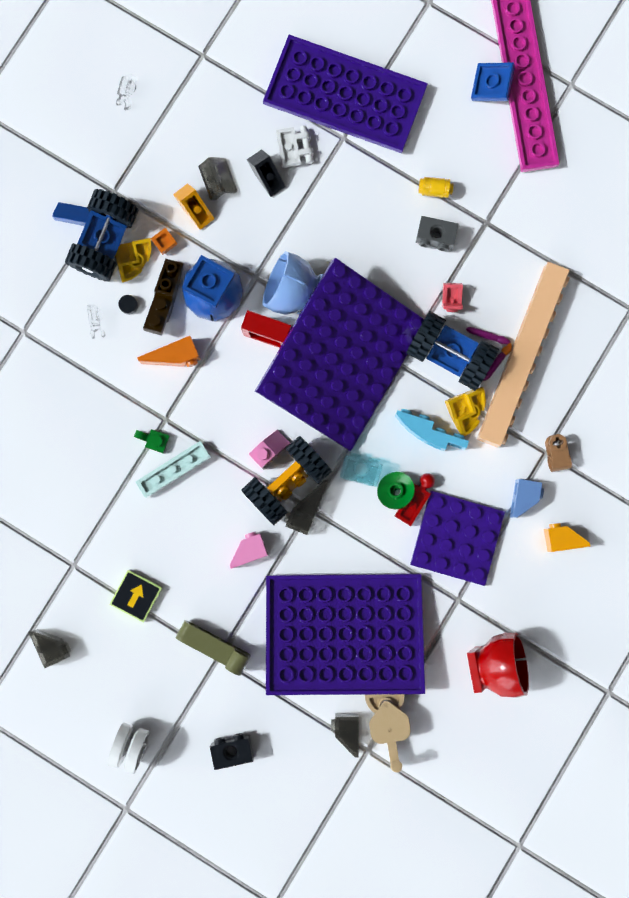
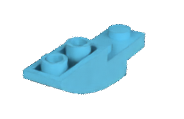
(422, 429)

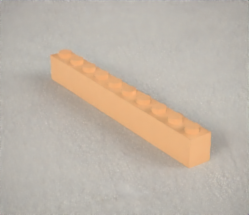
(522, 355)

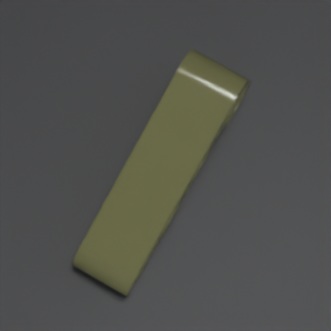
(214, 647)

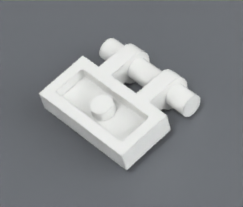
(288, 146)

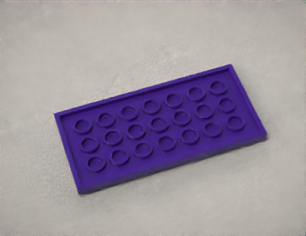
(345, 93)

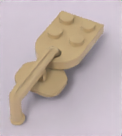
(388, 724)

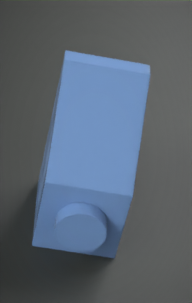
(525, 496)

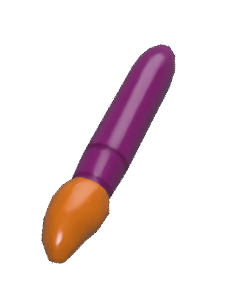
(498, 360)

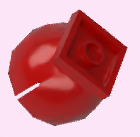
(496, 669)

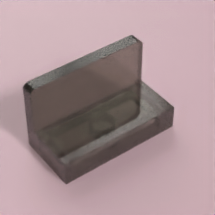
(217, 177)

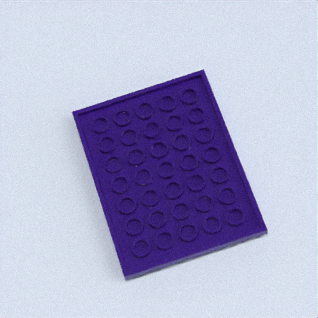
(340, 355)
(344, 635)

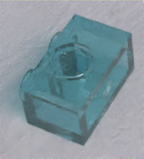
(373, 472)

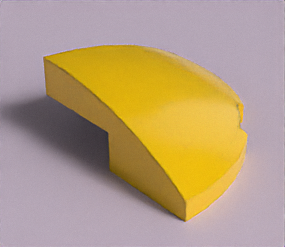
(132, 258)
(466, 409)

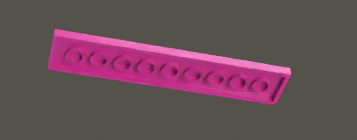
(528, 90)

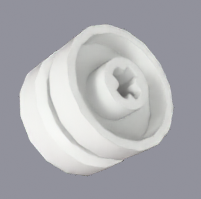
(128, 747)

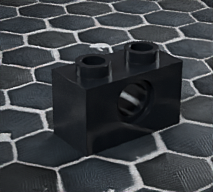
(222, 759)

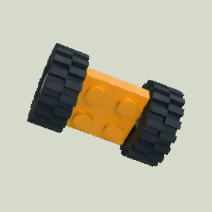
(295, 476)

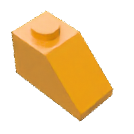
(193, 206)
(563, 538)

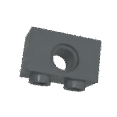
(445, 228)

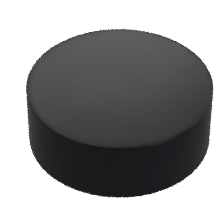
(128, 304)

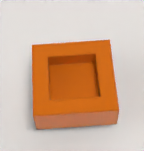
(164, 241)

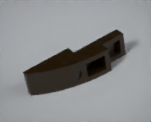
(164, 297)

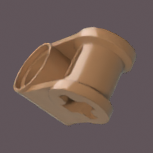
(557, 455)

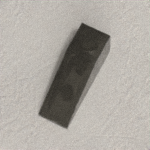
(304, 512)

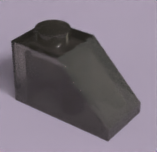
(49, 647)
(347, 731)

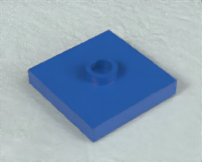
(493, 81)

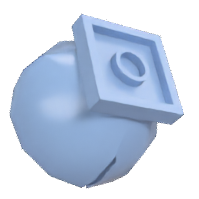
(290, 284)

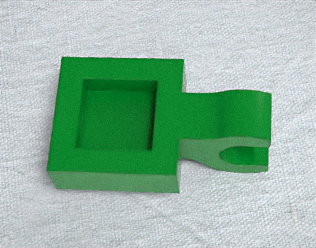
(155, 440)

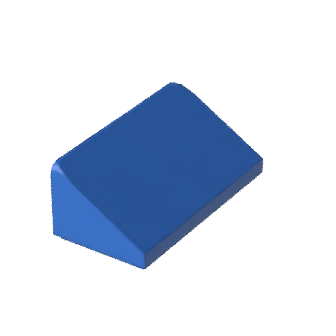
(71, 214)

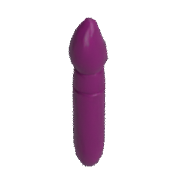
(488, 335)

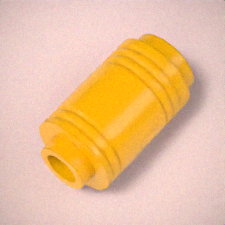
(435, 187)

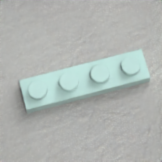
(172, 469)

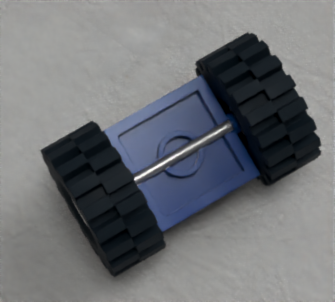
(102, 235)
(453, 351)

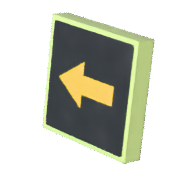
(136, 596)

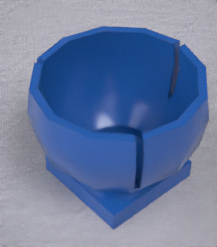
(212, 289)

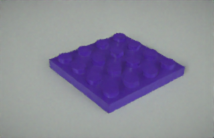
(457, 538)

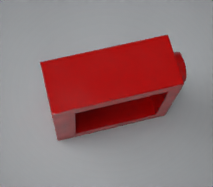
(264, 329)

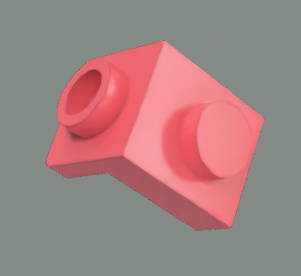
(452, 297)

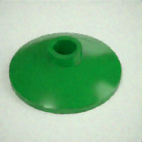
(391, 483)

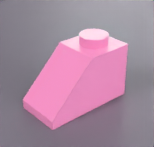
(269, 449)
(249, 550)

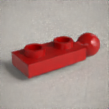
(410, 512)

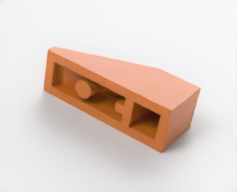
(179, 354)

